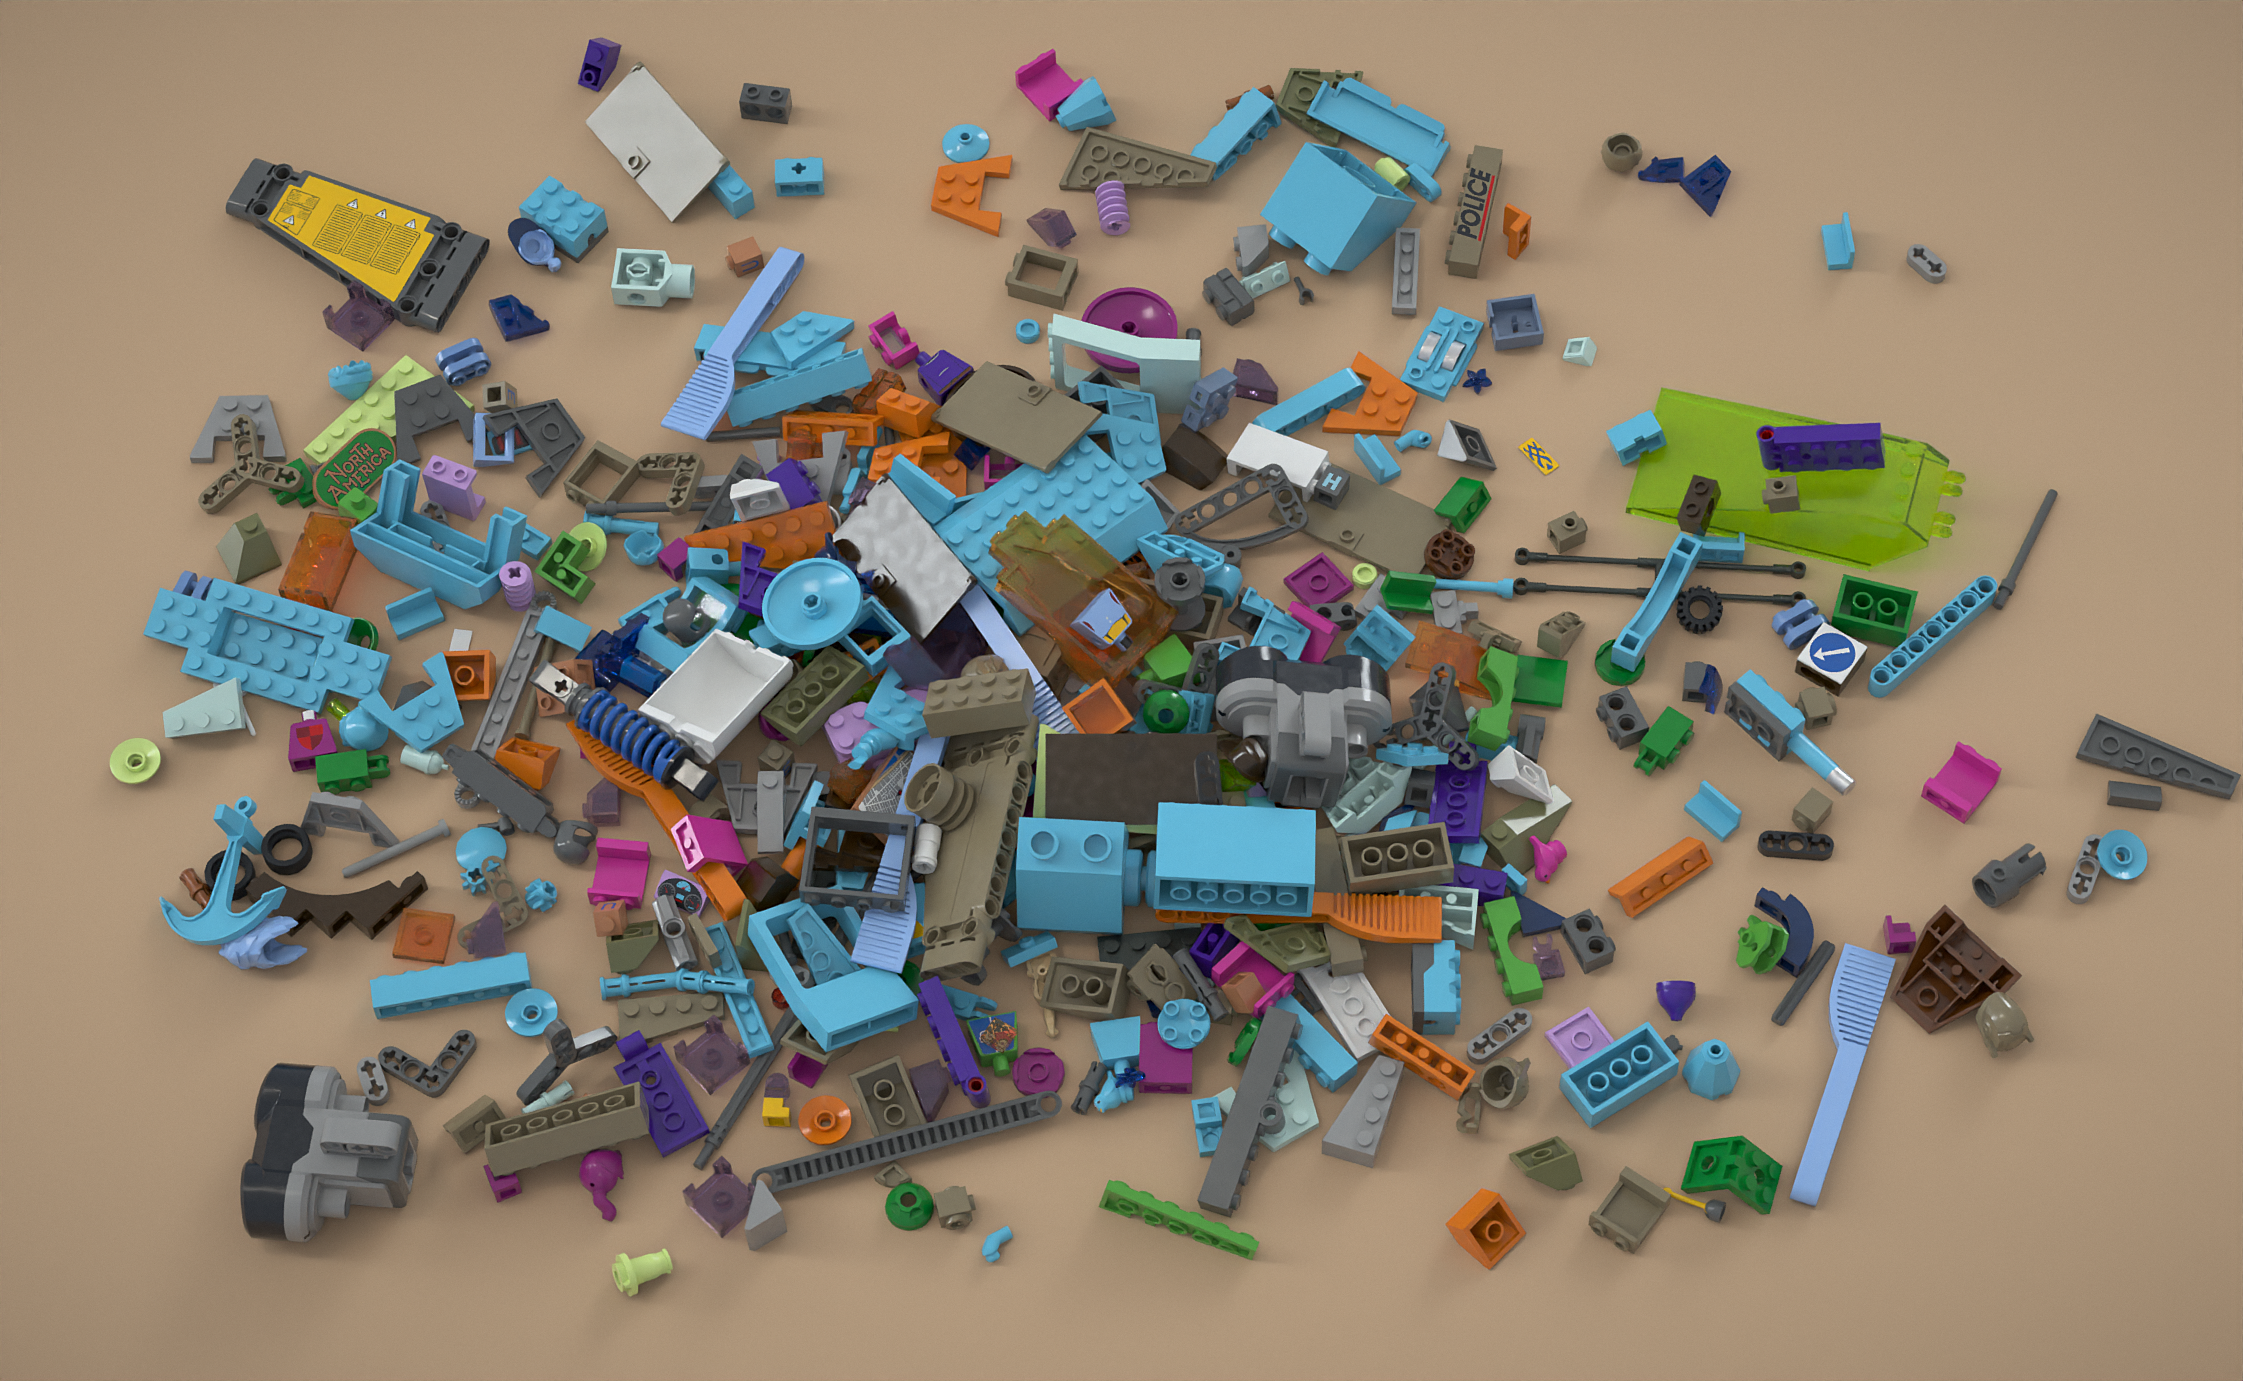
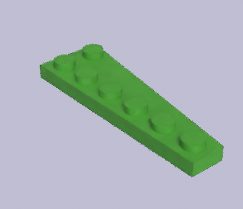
(1126, 1201)

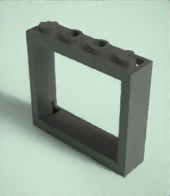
(861, 822)

